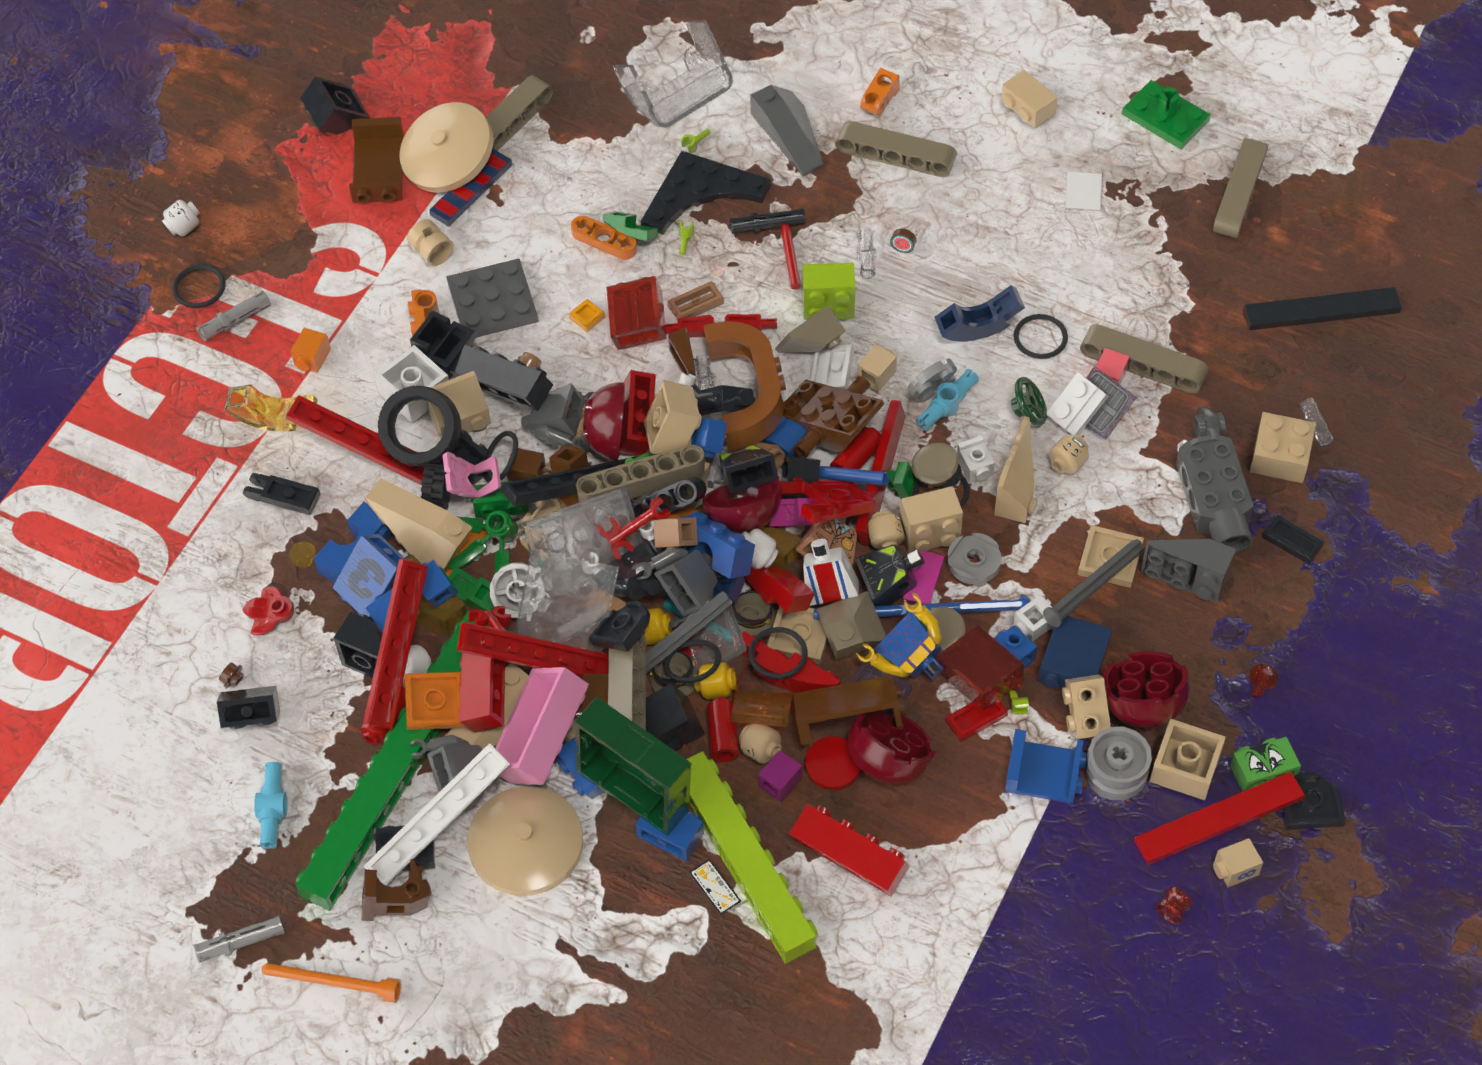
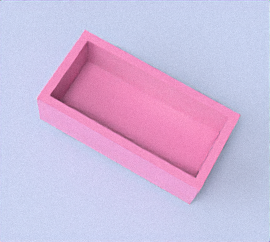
(540, 724)

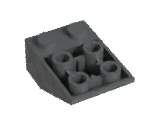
(1190, 565)

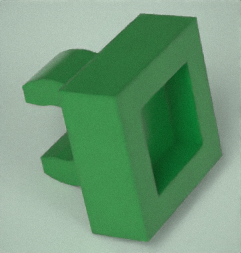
(902, 480)

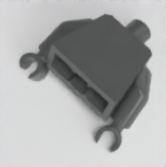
(559, 417)
(684, 577)
(447, 759)

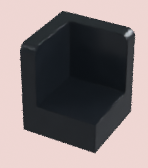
(805, 468)

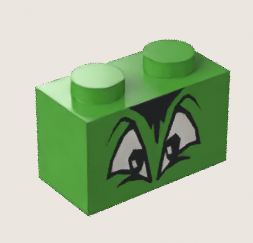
(1263, 762)

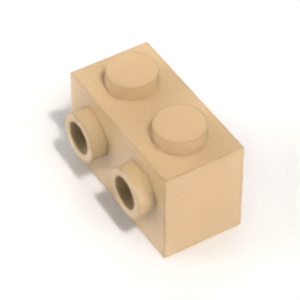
(1029, 99)
(1087, 706)

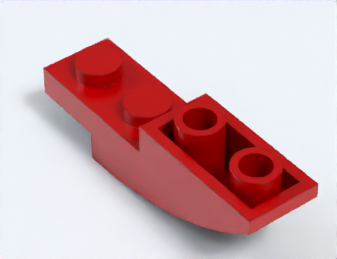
(776, 662)

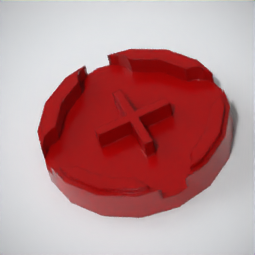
(831, 764)

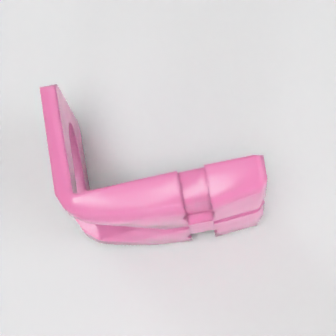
(459, 470)

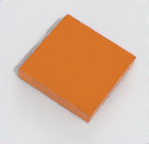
(432, 700)

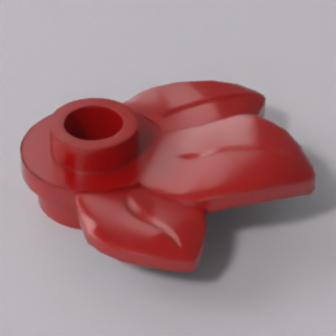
(268, 610)

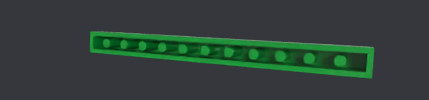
(372, 800)

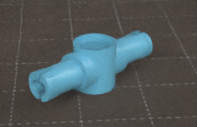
(943, 408)
(270, 805)

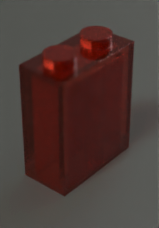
(636, 312)
(981, 668)

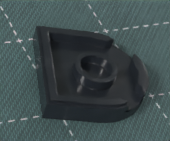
(622, 627)
(1320, 805)

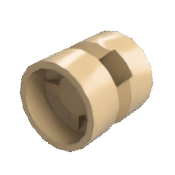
(430, 242)

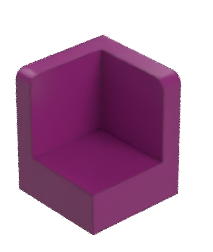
(780, 776)

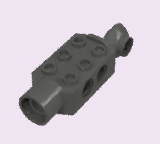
(1215, 482)

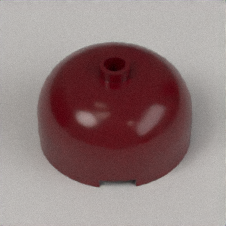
(1146, 688)
(889, 751)

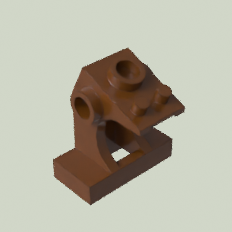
(398, 900)

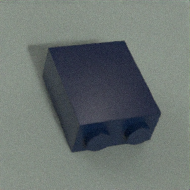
(1074, 651)

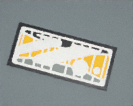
(715, 886)

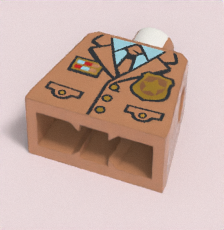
(836, 534)

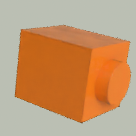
(310, 350)

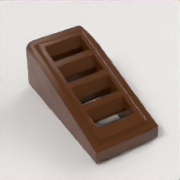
(681, 351)

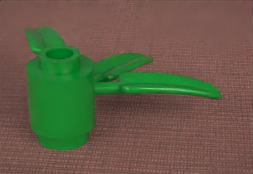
(499, 526)

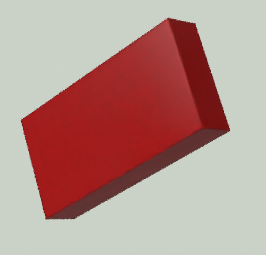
(972, 720)

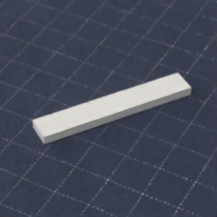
(437, 814)

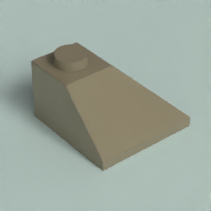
(814, 334)
(851, 624)

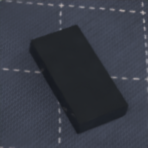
(1293, 539)

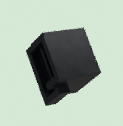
(442, 340)
(672, 717)

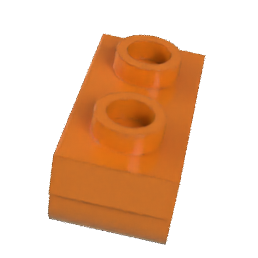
(421, 306)

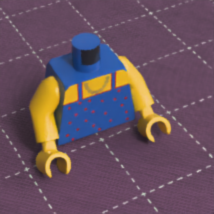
(910, 645)

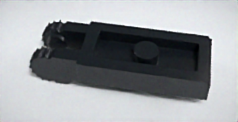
(282, 493)

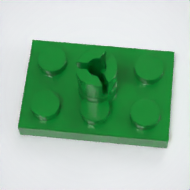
(1166, 114)

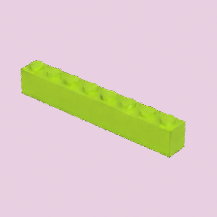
(748, 862)

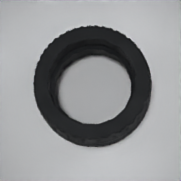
(388, 418)

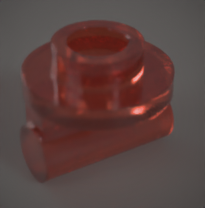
(1263, 678)

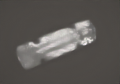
(1321, 431)

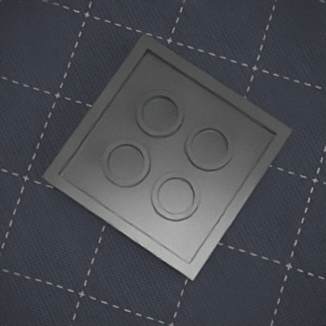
(493, 298)

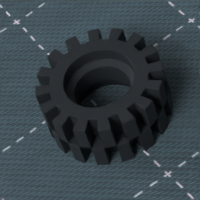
(434, 486)

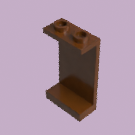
(377, 160)
(846, 701)

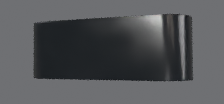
(677, 493)

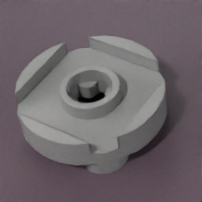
(932, 378)
(970, 572)

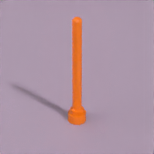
(387, 989)

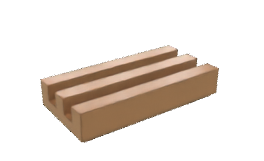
(698, 304)

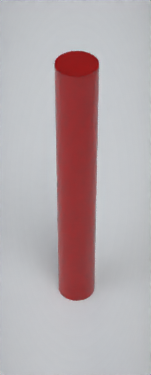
(790, 257)

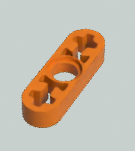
(610, 246)

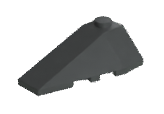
(788, 126)

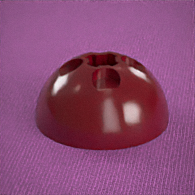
(604, 420)
(744, 509)

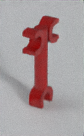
(617, 535)
(494, 619)

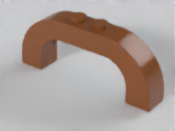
(764, 415)

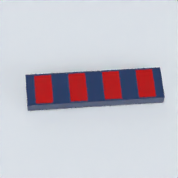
(457, 201)

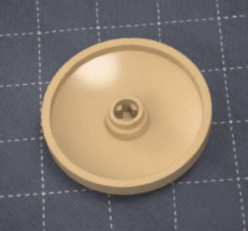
(446, 147)
(525, 841)

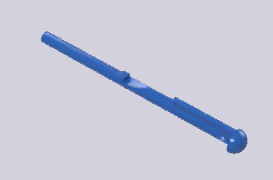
(960, 607)

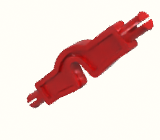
(696, 329)

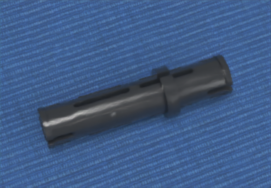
(766, 221)

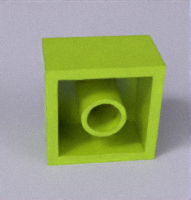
(829, 286)

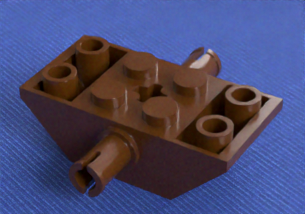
(830, 414)

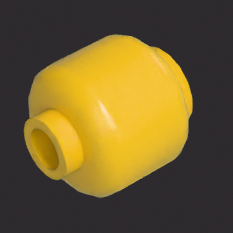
(658, 626)
(719, 683)

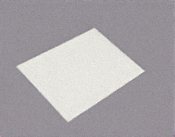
(1083, 190)

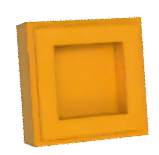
(587, 315)

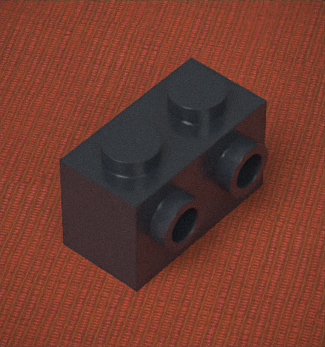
(248, 707)

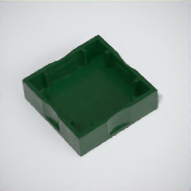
(632, 766)

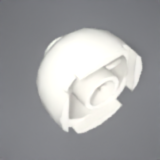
(508, 587)

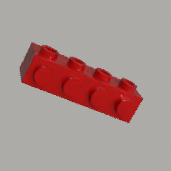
(849, 849)

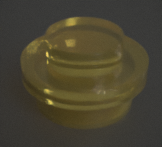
(302, 554)

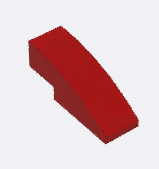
(781, 587)

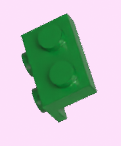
(494, 502)

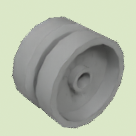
(1118, 763)

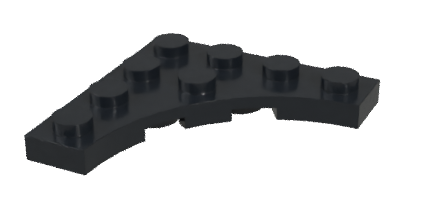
(698, 182)

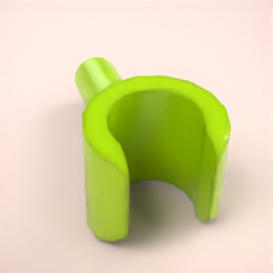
(692, 141)
(685, 234)
(1018, 705)

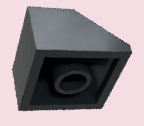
(332, 105)
(358, 643)

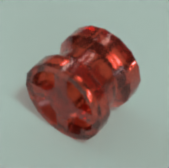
(1173, 905)

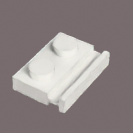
(833, 366)
(1077, 404)

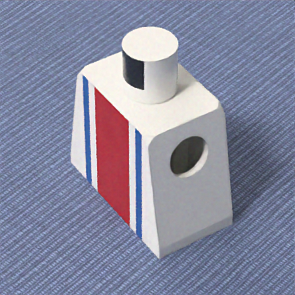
(829, 573)

